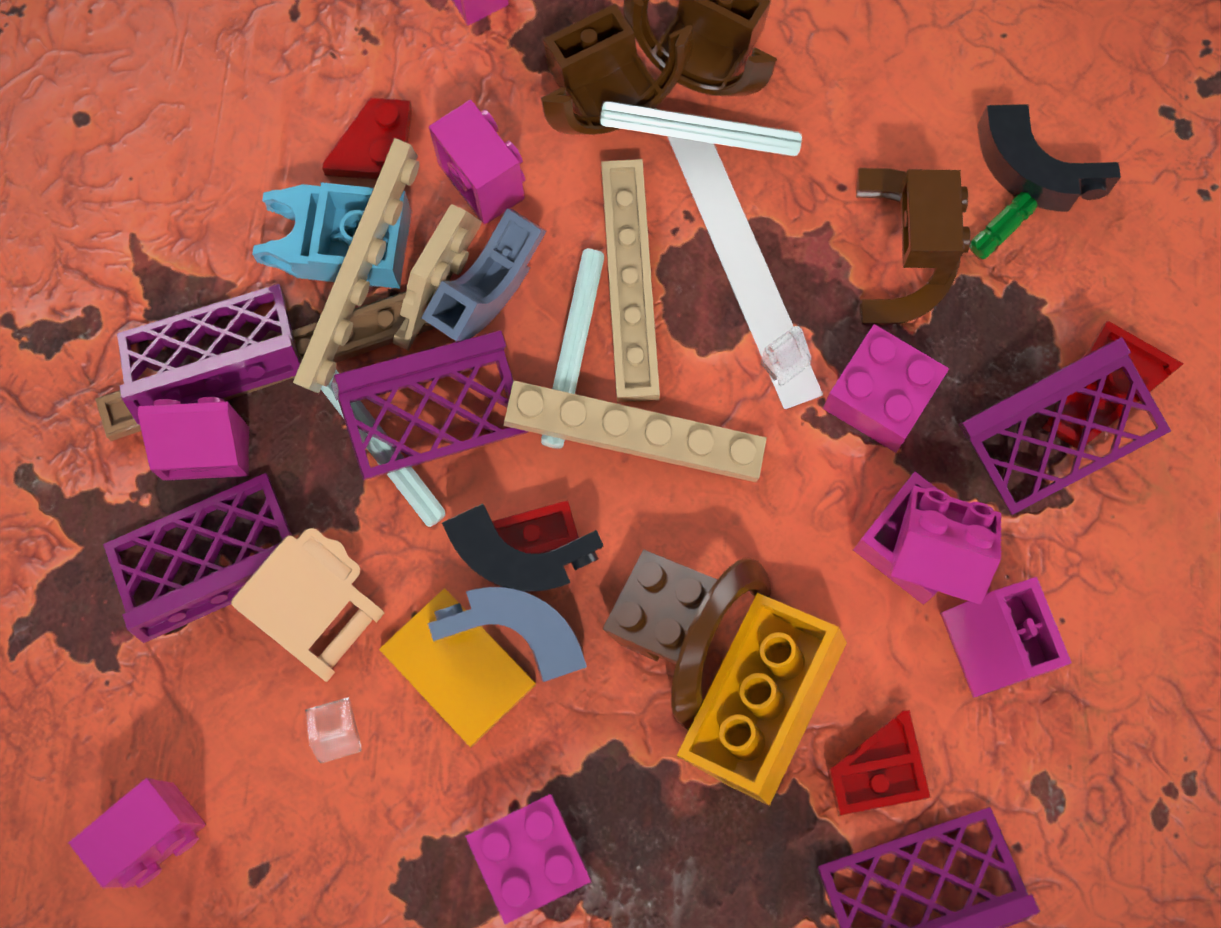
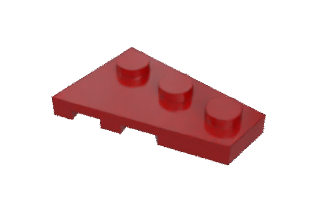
(1151, 365)

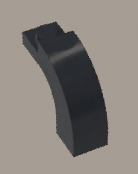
(1024, 167)
(492, 558)

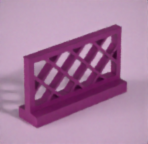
(410, 372)
(213, 374)
(1047, 392)
(206, 592)
(993, 913)

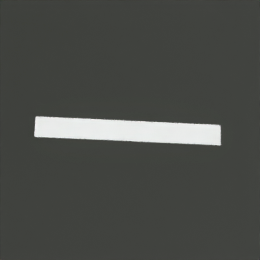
(740, 257)

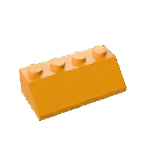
(763, 697)

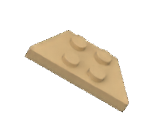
(437, 263)

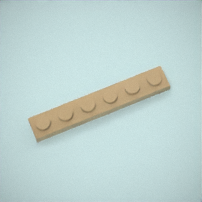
(364, 251)
(630, 281)
(635, 431)

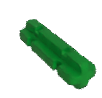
(1003, 225)

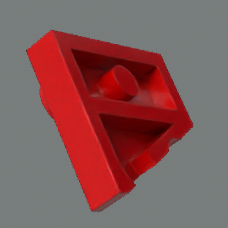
(369, 139)
(539, 529)
(881, 770)

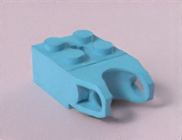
(324, 230)

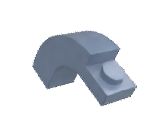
(473, 300)
(541, 626)

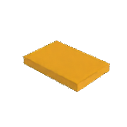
(459, 675)

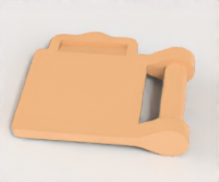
(301, 594)

